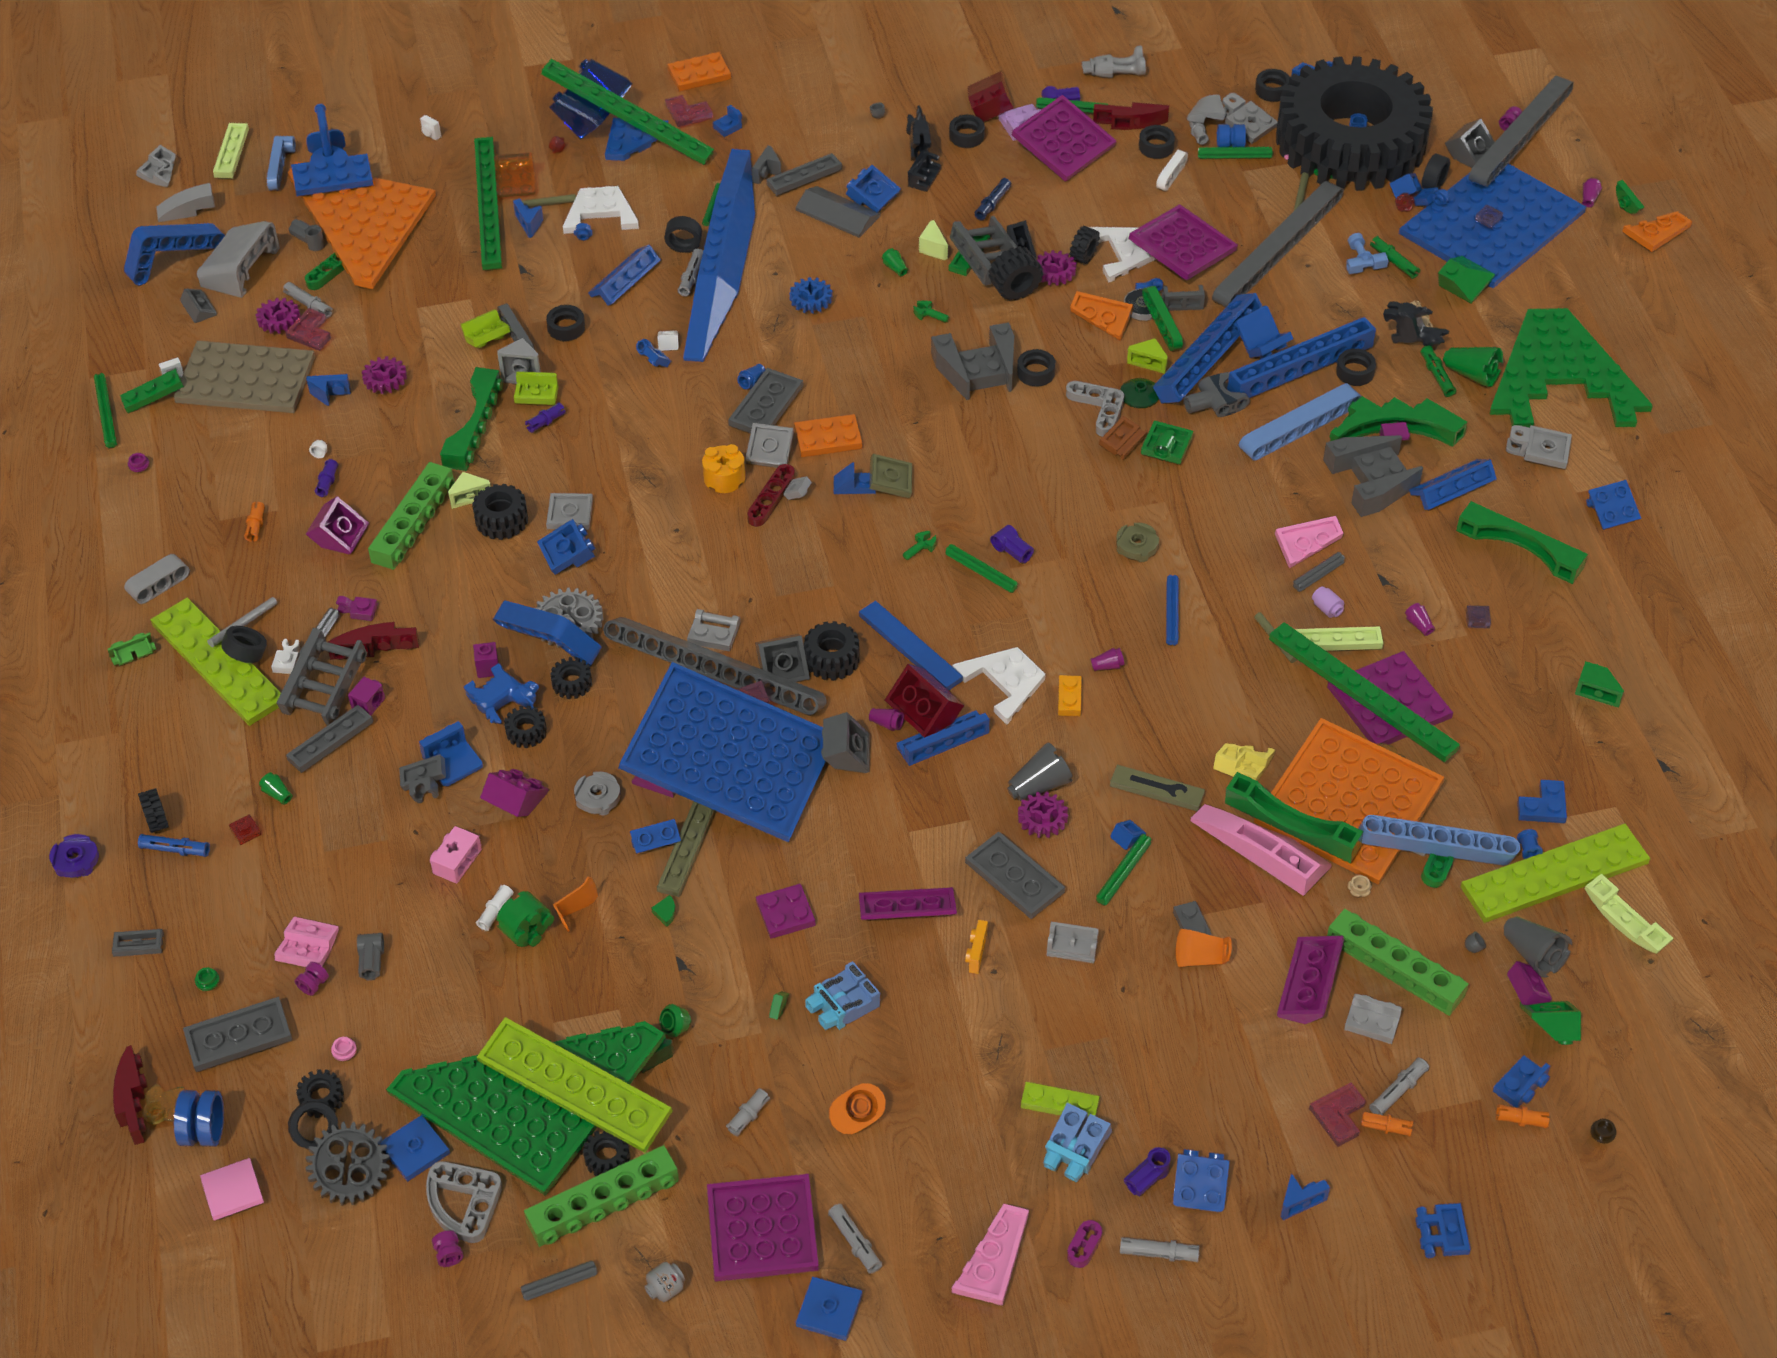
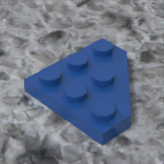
(625, 140)

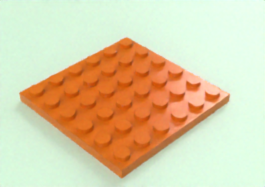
(1348, 779)

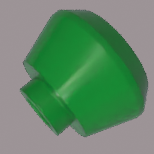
(674, 1020)

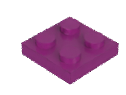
(785, 911)

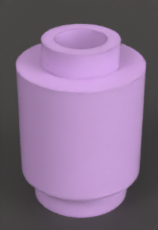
(1328, 602)

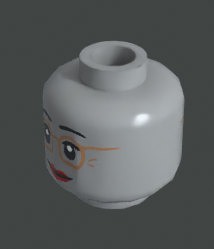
(664, 1281)

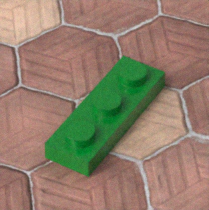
(151, 391)

